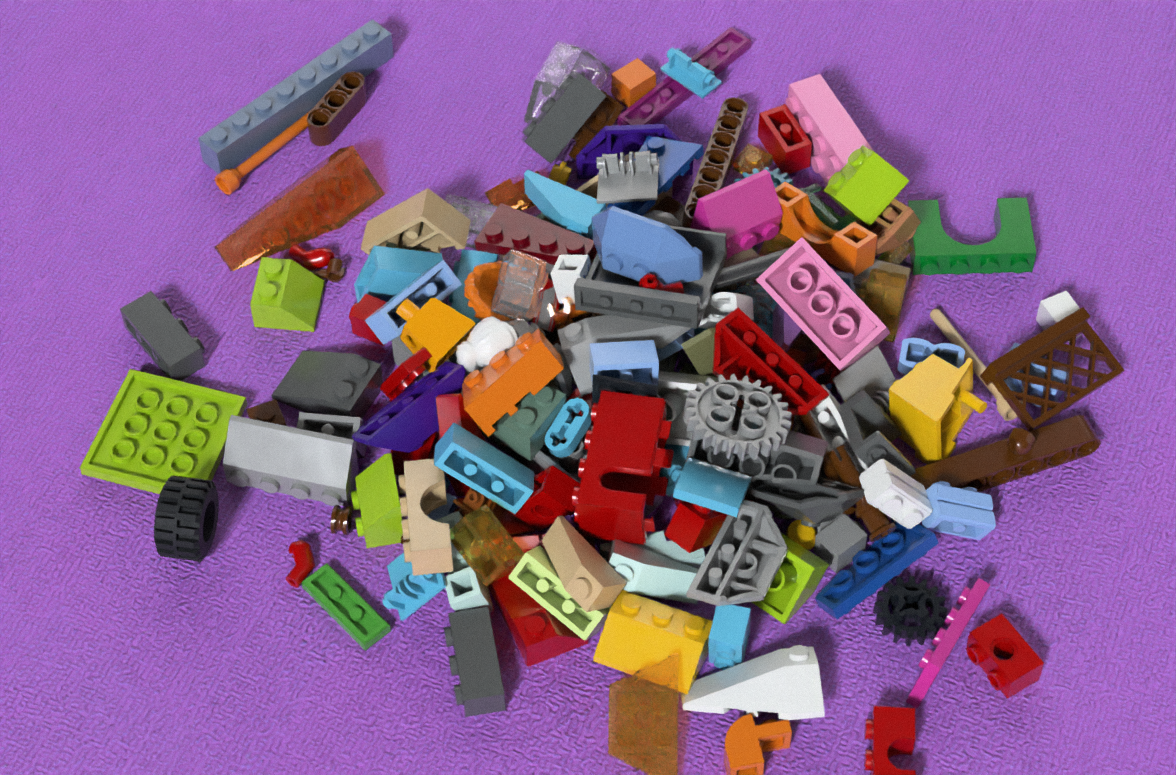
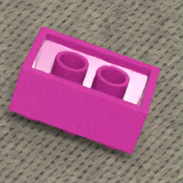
(743, 211)

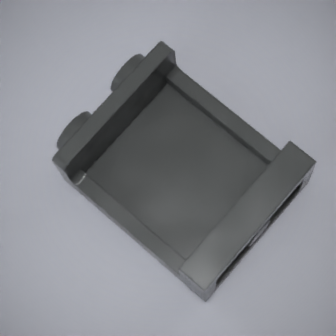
(872, 432)

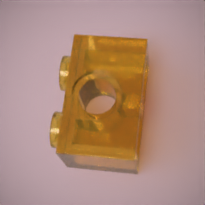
(486, 545)

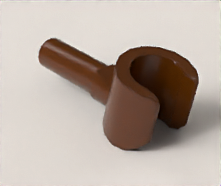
(333, 272)

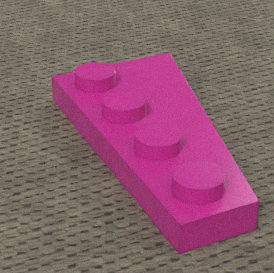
(946, 640)

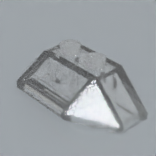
(561, 61)

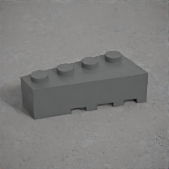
(794, 463)

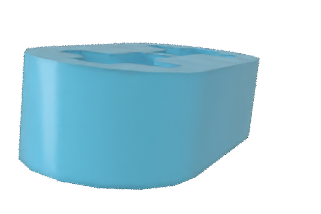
(568, 427)

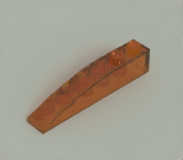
(304, 210)

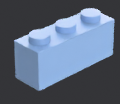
(434, 283)

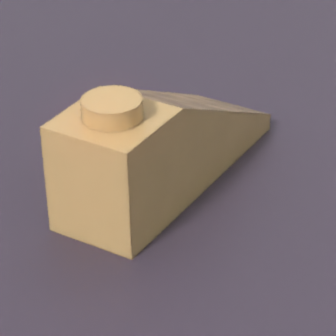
(581, 567)

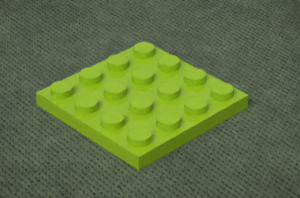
(161, 431)

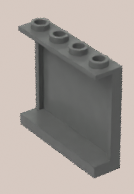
(622, 297)

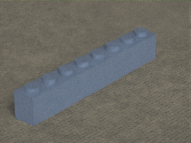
(293, 97)

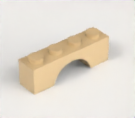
(429, 539)

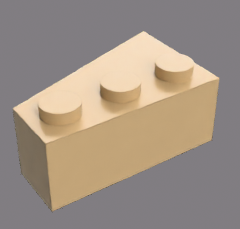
(418, 224)

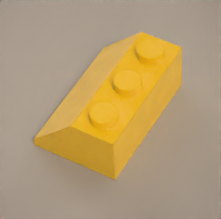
(646, 632)

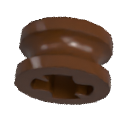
(341, 520)

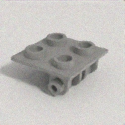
(627, 179)
(867, 374)

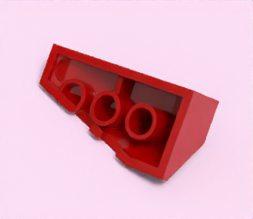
(533, 627)

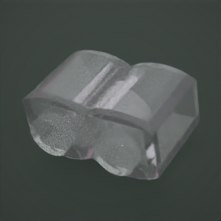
(519, 286)

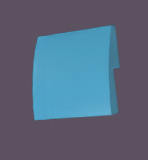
(712, 487)

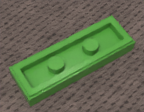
(346, 606)

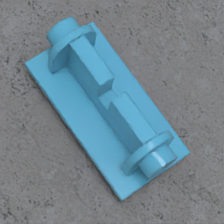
(690, 73)

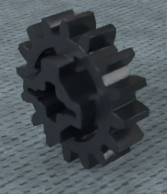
(910, 612)

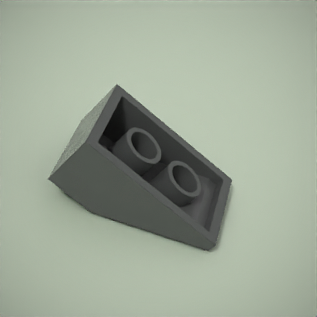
(330, 384)

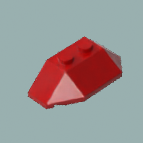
(747, 350)

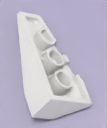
(775, 682)

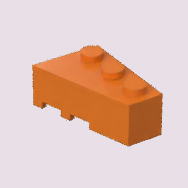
(510, 378)

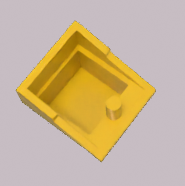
(933, 406)

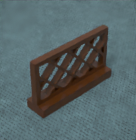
(1032, 353)

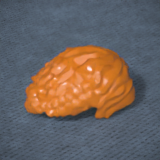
(480, 289)

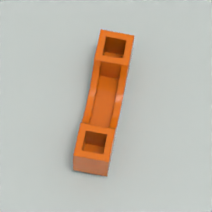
(847, 249)

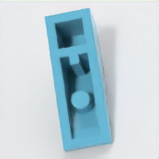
(562, 204)

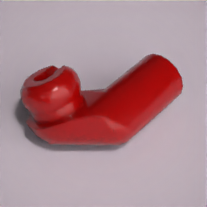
(311, 259)
(651, 282)
(304, 562)

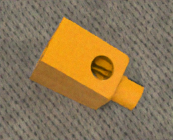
(434, 328)

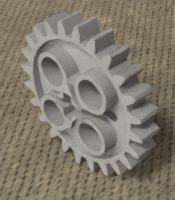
(762, 422)

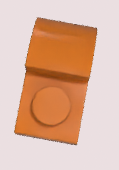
(748, 741)

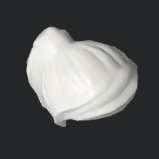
(484, 342)

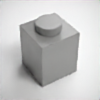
(840, 542)

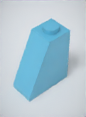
(391, 270)

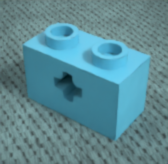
(729, 636)

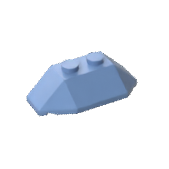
(642, 246)

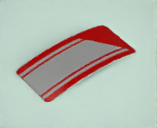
(548, 296)

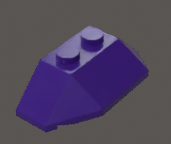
(616, 140)
(412, 414)

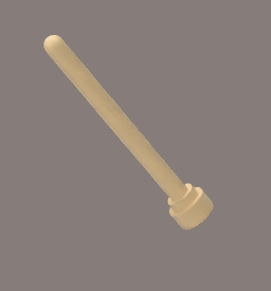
(978, 366)

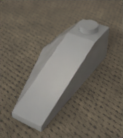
(607, 328)

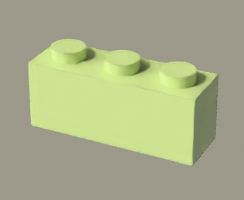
(540, 581)

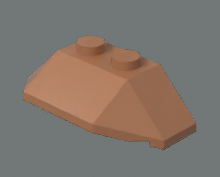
(892, 226)

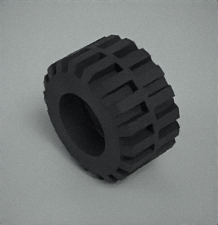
(186, 518)

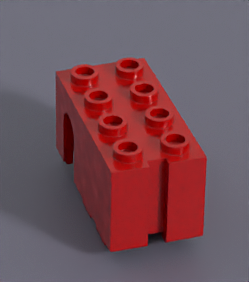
(622, 467)

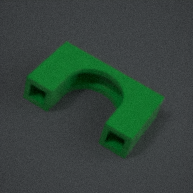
(939, 254)

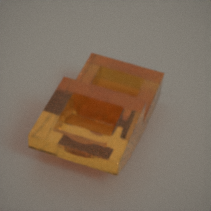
(510, 195)

